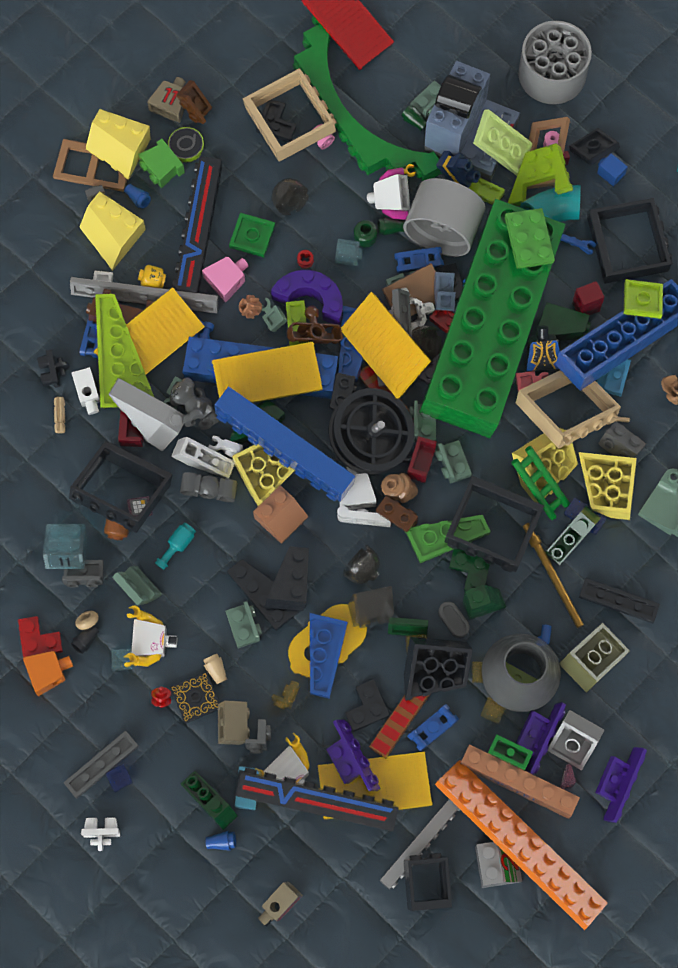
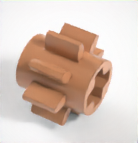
(250, 306)

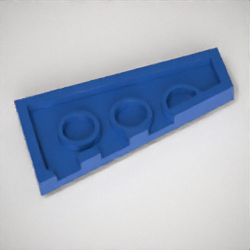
(350, 359)
(325, 650)

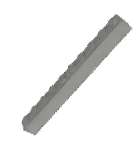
(420, 843)

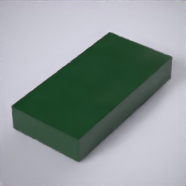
(407, 627)

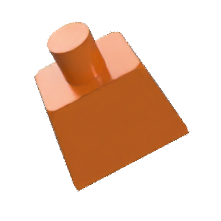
(46, 670)

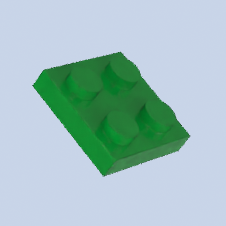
(252, 235)

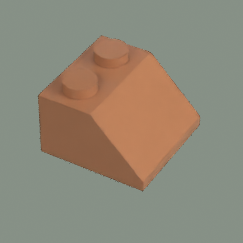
(280, 514)

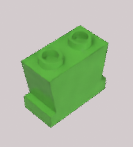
(161, 163)

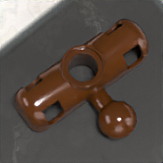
(305, 330)

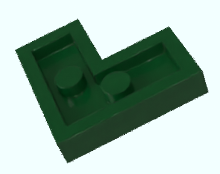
(474, 566)

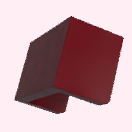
(588, 299)
(128, 434)
(421, 459)

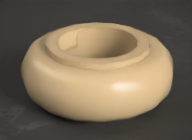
(86, 620)

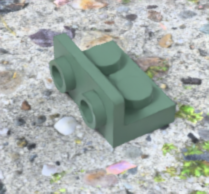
(426, 100)
(423, 424)
(454, 461)
(243, 625)

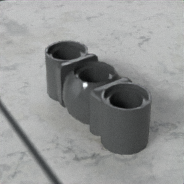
(208, 487)

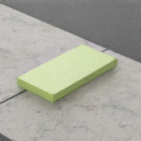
(501, 141)

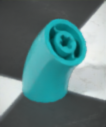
(555, 206)

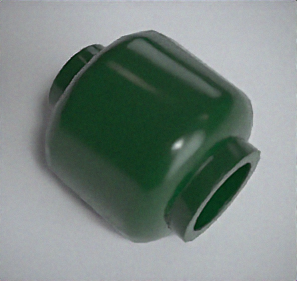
(365, 233)

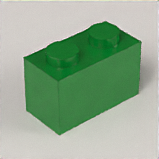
(510, 752)

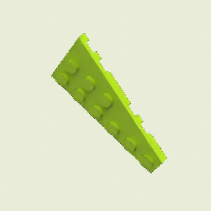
(116, 351)

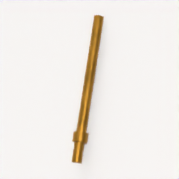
(535, 542)

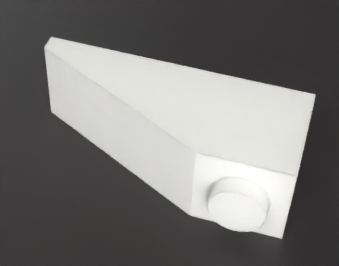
(202, 457)

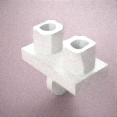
(110, 830)

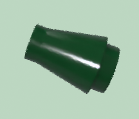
(413, 117)
(389, 226)

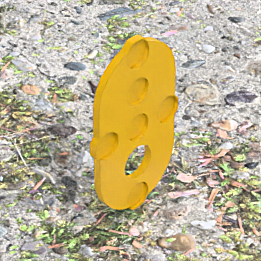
(353, 639)

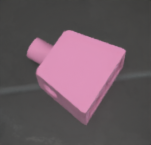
(225, 276)

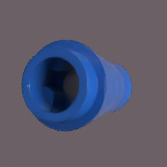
(139, 197)
(222, 841)

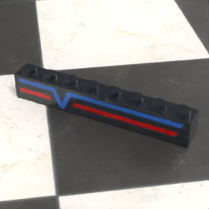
(199, 225)
(316, 800)

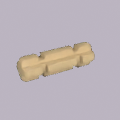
(59, 415)

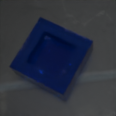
(119, 778)

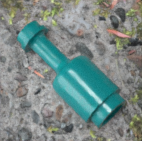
(178, 542)

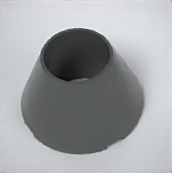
(511, 693)

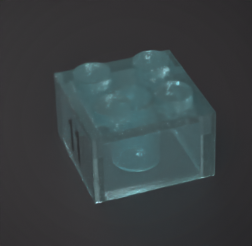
(65, 546)

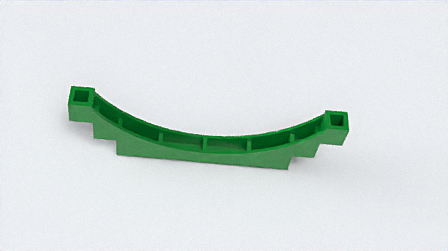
(368, 149)

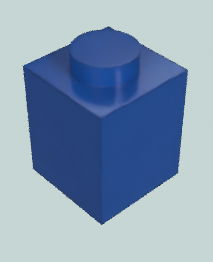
(611, 169)

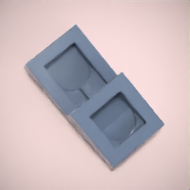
(443, 291)

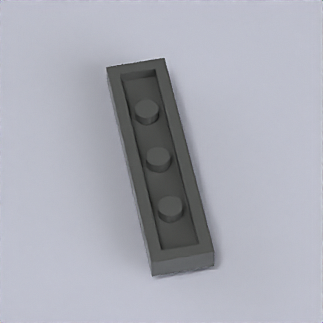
(101, 764)

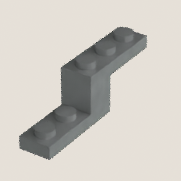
(401, 313)

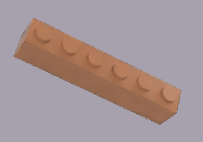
(520, 782)

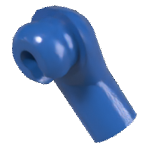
(545, 633)

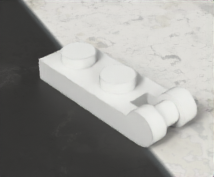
(361, 516)

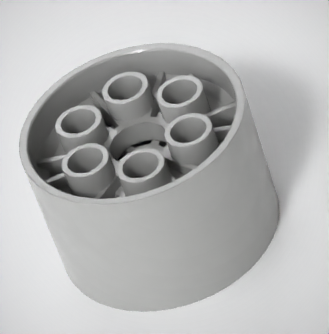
(559, 38)
(444, 216)

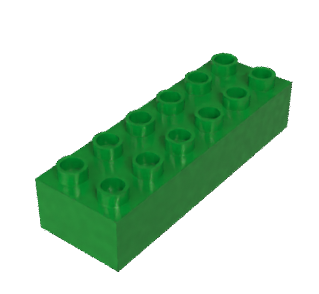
(487, 330)

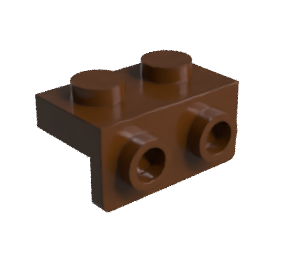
(194, 102)
(397, 514)

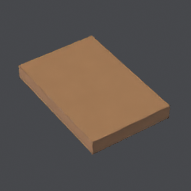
(419, 284)

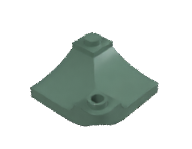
(662, 505)

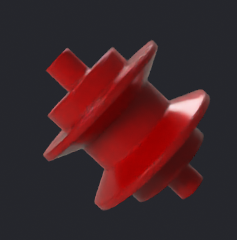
(161, 697)

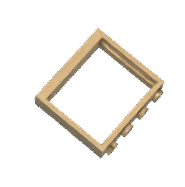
(277, 88)
(553, 382)

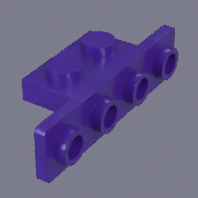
(537, 735)
(349, 758)
(618, 781)

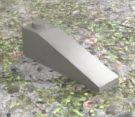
(152, 417)

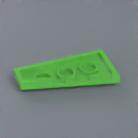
(429, 539)

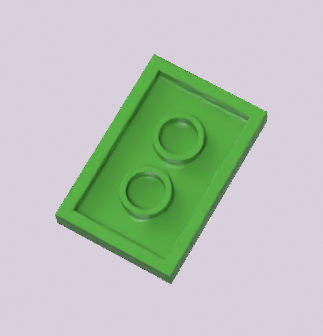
(529, 238)

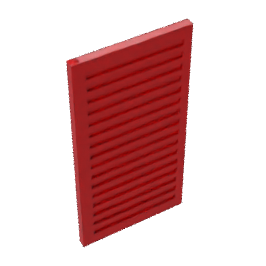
(351, 28)

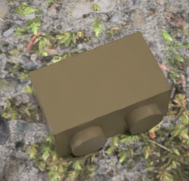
(233, 722)

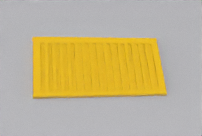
(162, 329)
(385, 345)
(270, 373)
(400, 779)

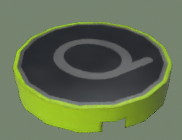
(186, 144)

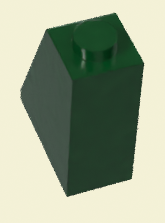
(564, 322)
(482, 601)

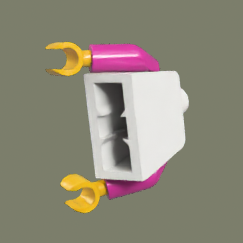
(392, 193)

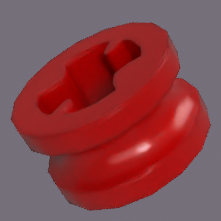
(305, 253)

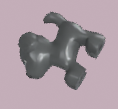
(195, 407)

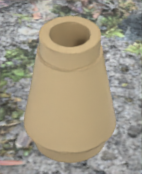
(215, 668)

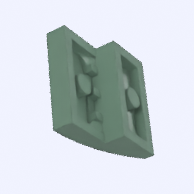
(137, 585)

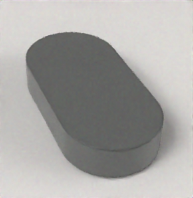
(453, 619)

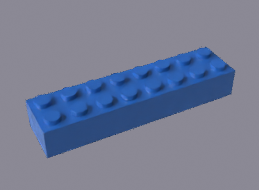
(616, 341)
(202, 351)
(284, 444)

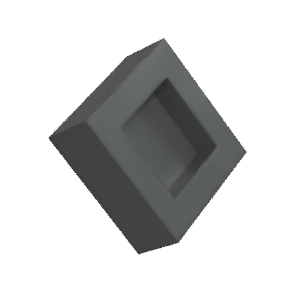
(93, 191)

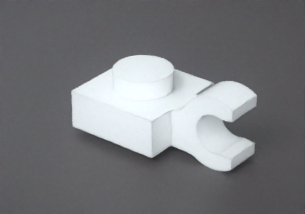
(229, 447)

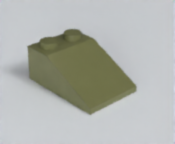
(594, 657)

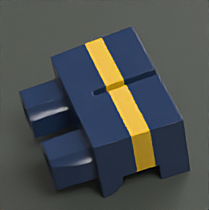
(458, 169)

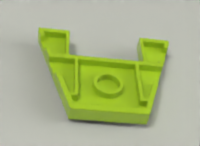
(538, 167)

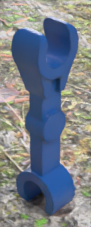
(581, 244)

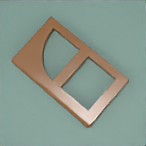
(549, 124)
(89, 179)

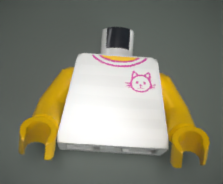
(148, 639)
(290, 763)

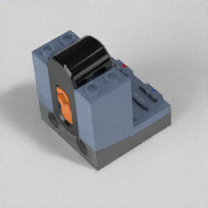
(458, 115)

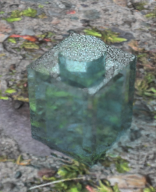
(348, 252)

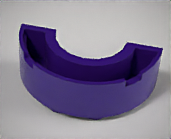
(314, 285)

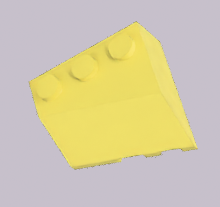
(118, 141)
(111, 228)
(557, 461)
(260, 472)
(609, 483)

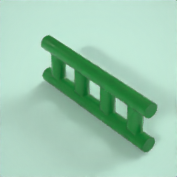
(530, 482)

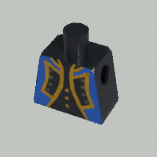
(541, 350)

